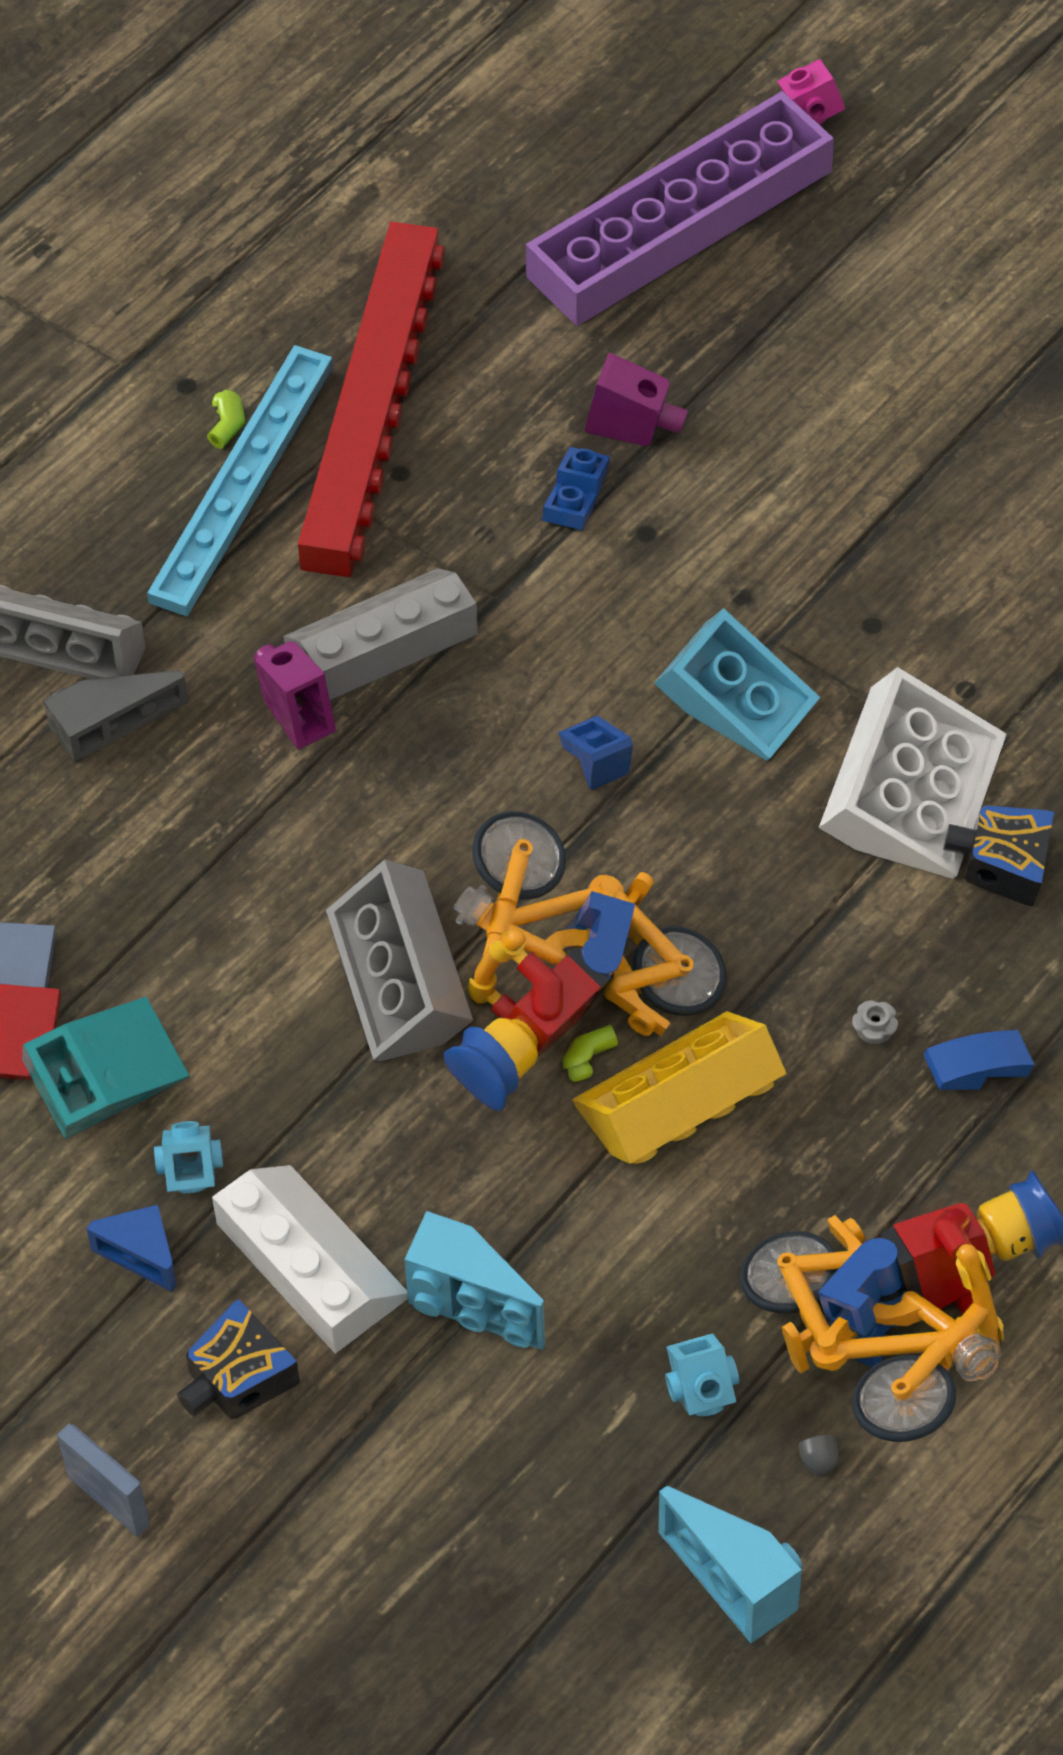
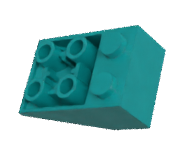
(102, 1065)

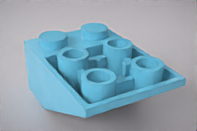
(466, 1280)

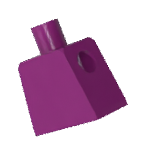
(631, 404)
(291, 673)

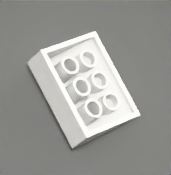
(911, 774)

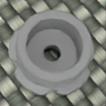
(872, 1031)

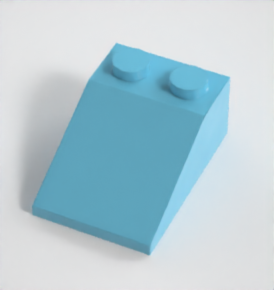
(737, 686)
(734, 1561)

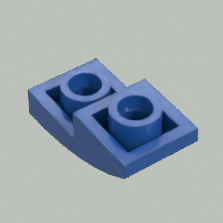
(576, 488)
(971, 1059)

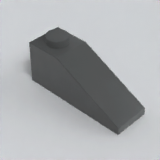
(111, 707)

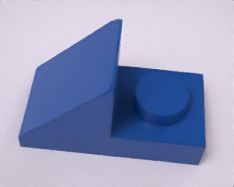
(600, 748)

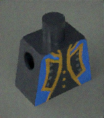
(1004, 850)
(237, 1366)

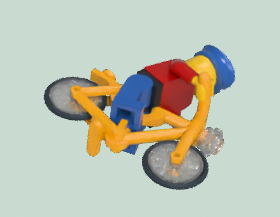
(524, 861)
(896, 1283)

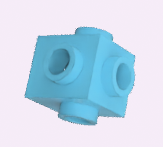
(184, 1172)
(701, 1375)

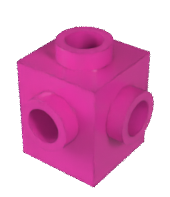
(813, 91)

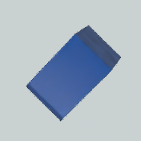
(136, 1243)

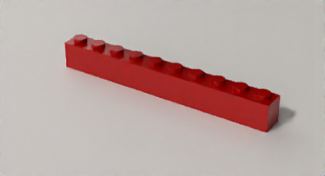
(370, 400)

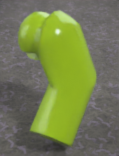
(231, 415)
(582, 1050)

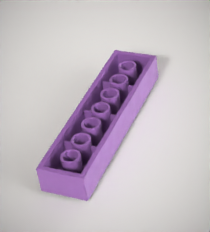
(679, 208)

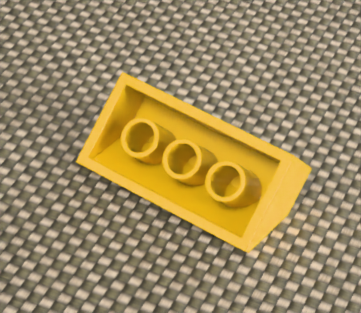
(681, 1086)

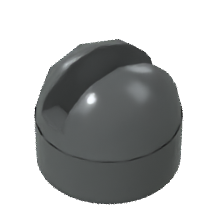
(819, 1453)

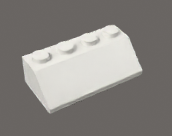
(307, 1253)

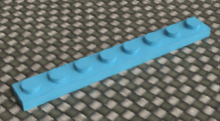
(240, 481)

